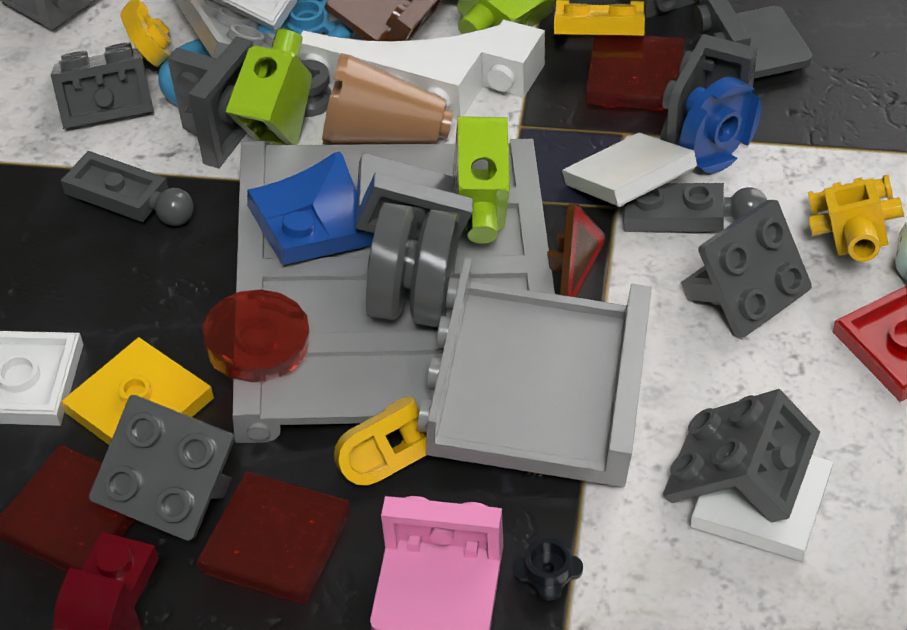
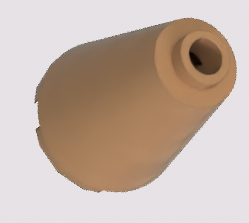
(381, 108)

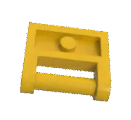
(599, 19)

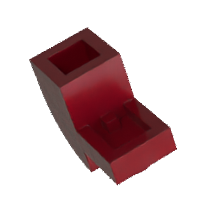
(106, 586)

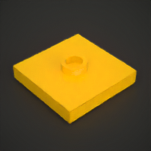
(139, 372)

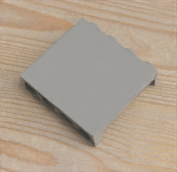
(536, 380)

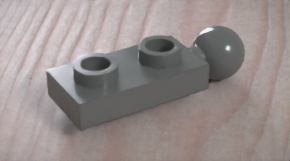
(126, 190)
(688, 208)

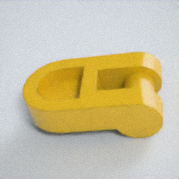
(146, 33)
(364, 450)

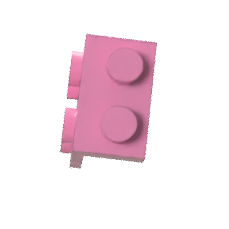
(438, 565)

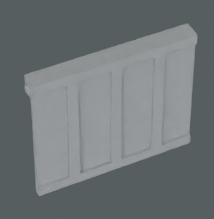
(355, 359)

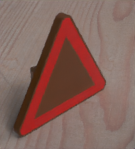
(580, 250)

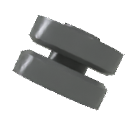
(403, 263)

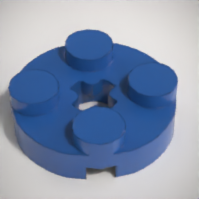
(719, 122)

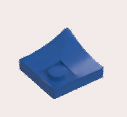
(310, 212)

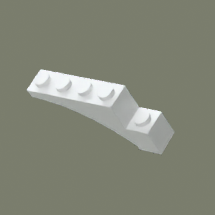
(448, 67)

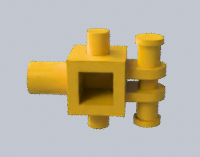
(855, 215)

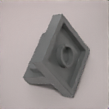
(202, 96)

